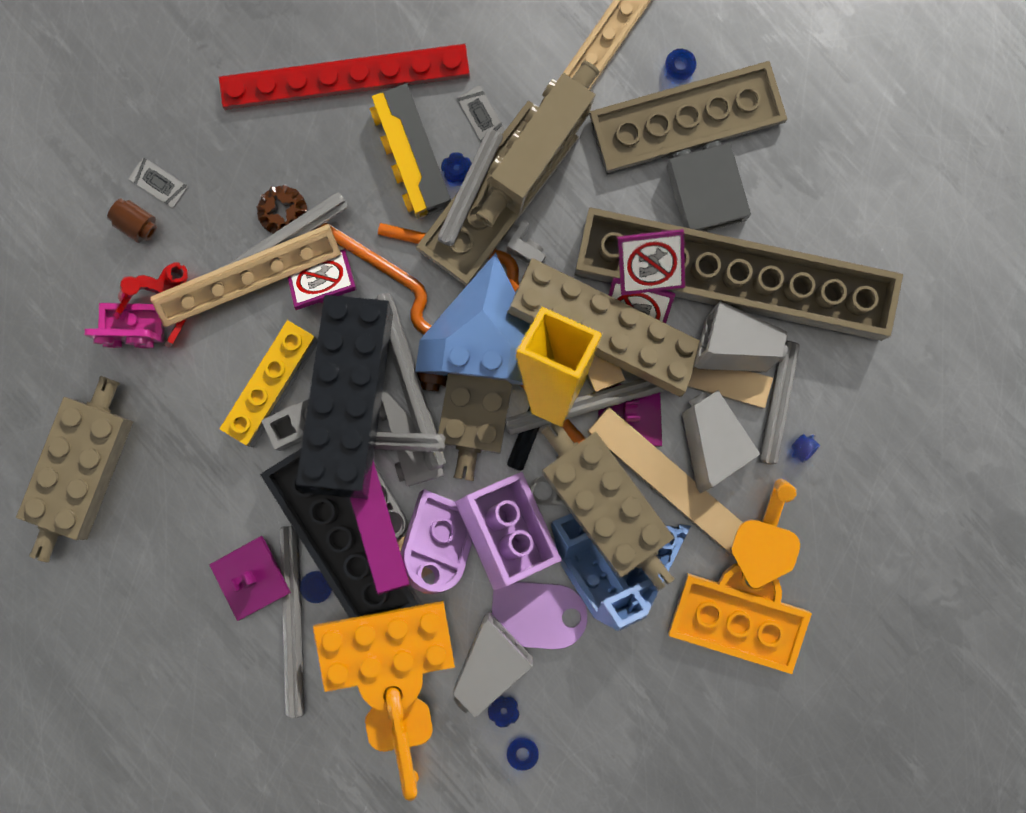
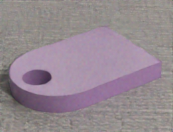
(437, 542)
(535, 614)

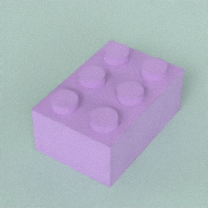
(508, 531)

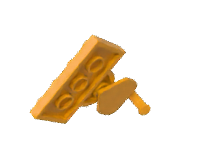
(746, 618)
(387, 662)

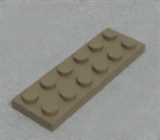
(688, 116)
(477, 240)
(628, 335)

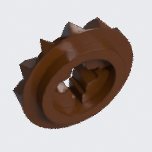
(268, 203)

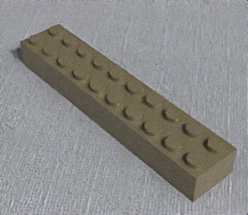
(756, 277)

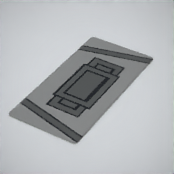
(480, 112)
(158, 182)

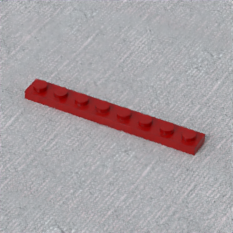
(344, 76)

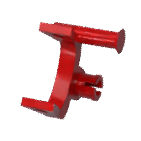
(131, 285)

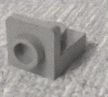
(523, 250)

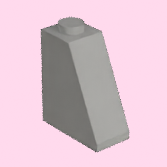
(739, 342)
(715, 440)
(490, 667)

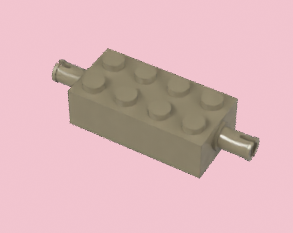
(539, 144)
(474, 418)
(74, 469)
(607, 505)

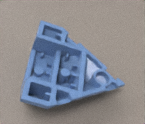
(476, 331)
(609, 598)

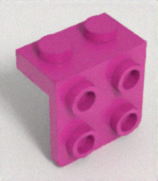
(137, 326)

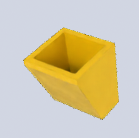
(555, 363)

